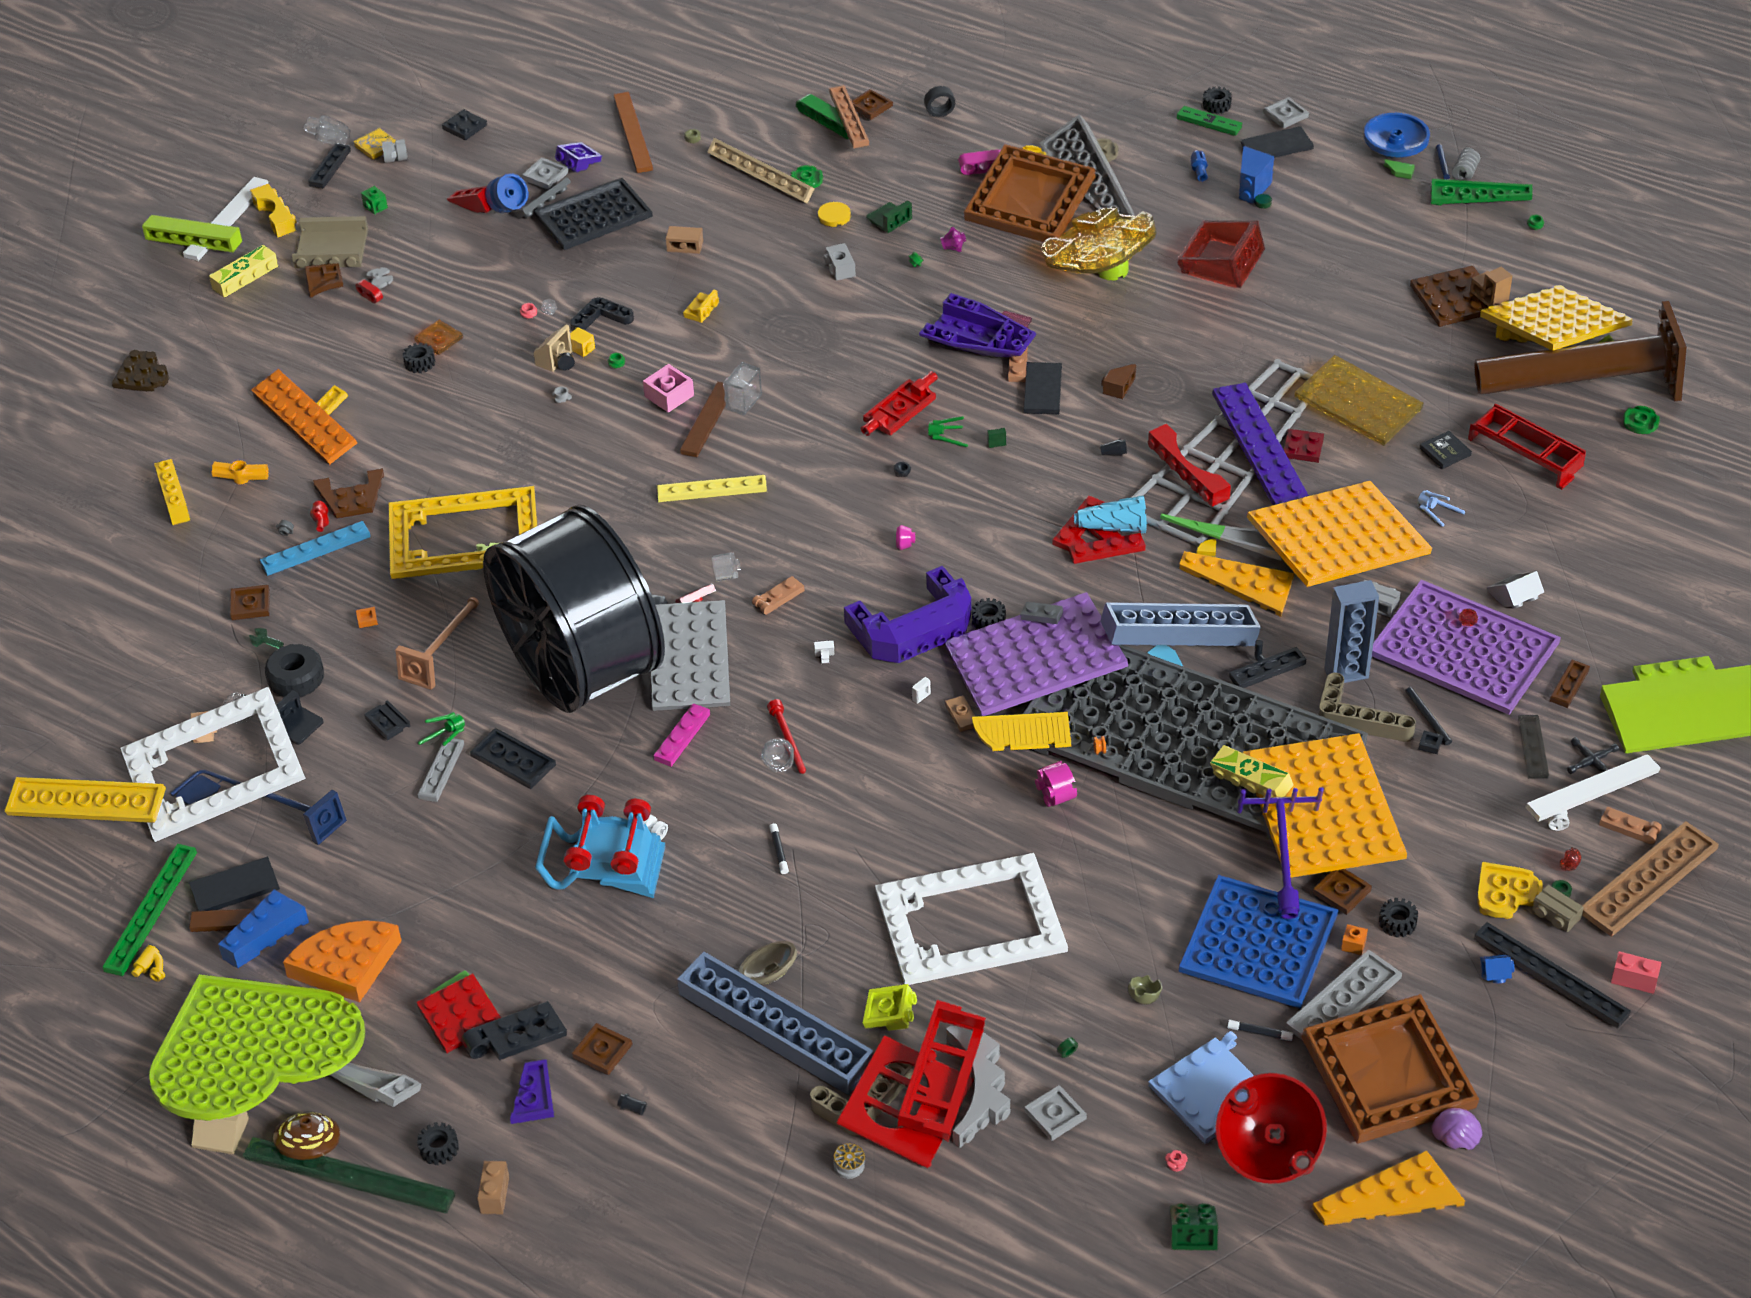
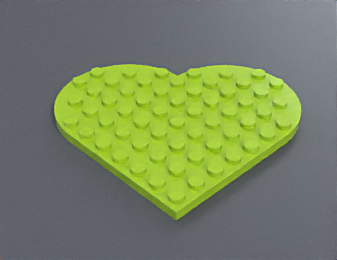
(244, 1039)

